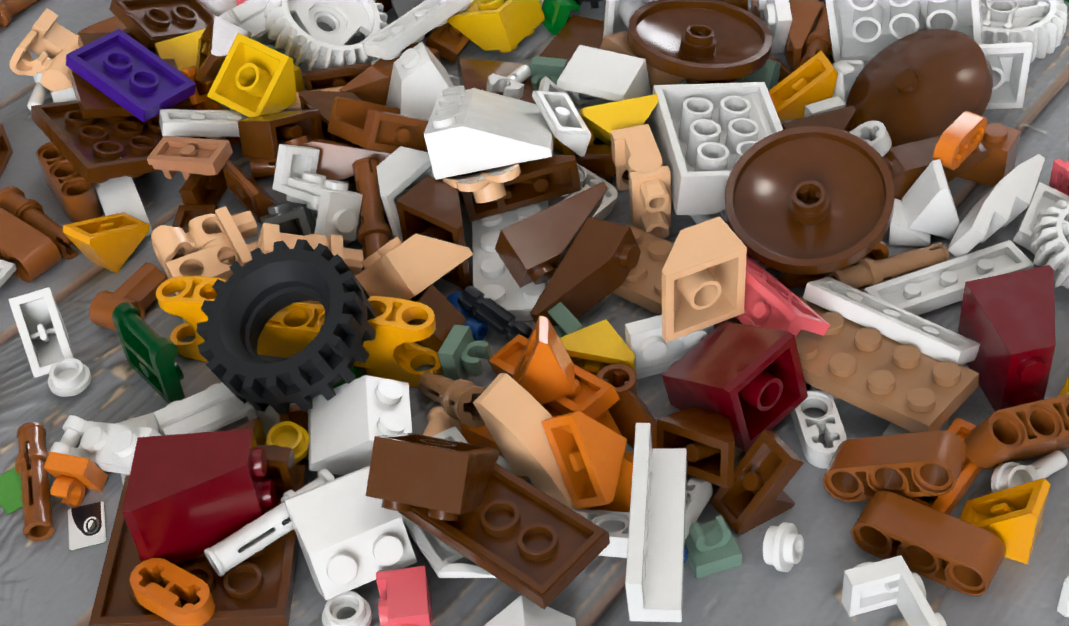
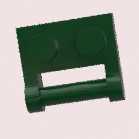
(149, 353)

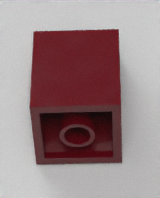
(1016, 334)
(742, 375)
(194, 491)

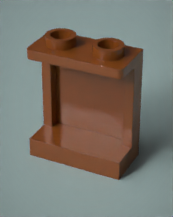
(376, 126)

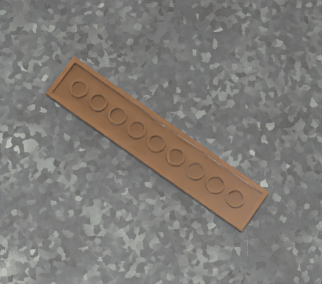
(846, 362)

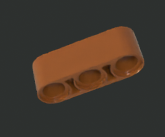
(68, 186)
(26, 247)
(1020, 433)
(898, 463)
(929, 542)

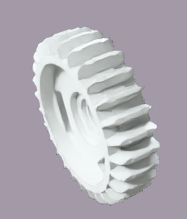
(1025, 21)
(318, 47)

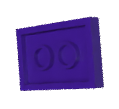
(130, 74)

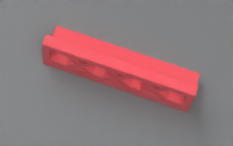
(775, 306)

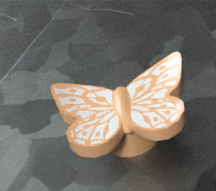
(486, 184)

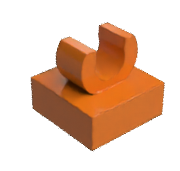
(73, 476)

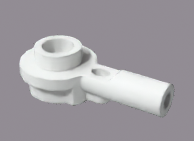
(1014, 474)

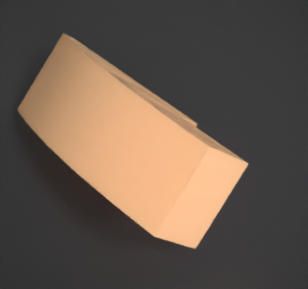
(516, 427)

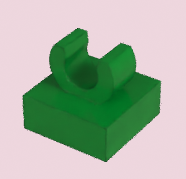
(557, 14)

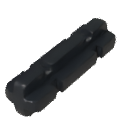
(492, 314)

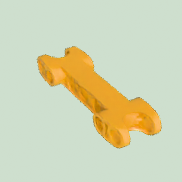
(291, 329)

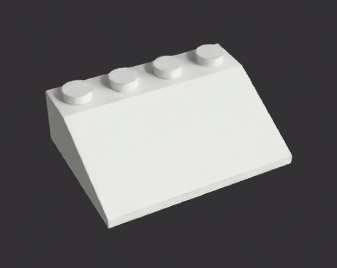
(868, 26)
(483, 131)
(705, 133)

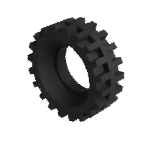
(255, 296)

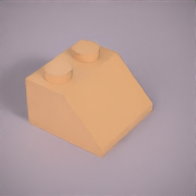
(409, 266)
(702, 279)

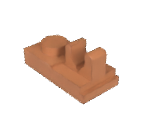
(189, 156)

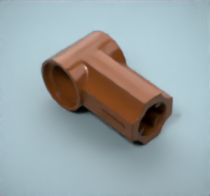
(137, 290)

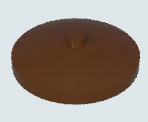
(699, 39)
(922, 84)
(810, 199)

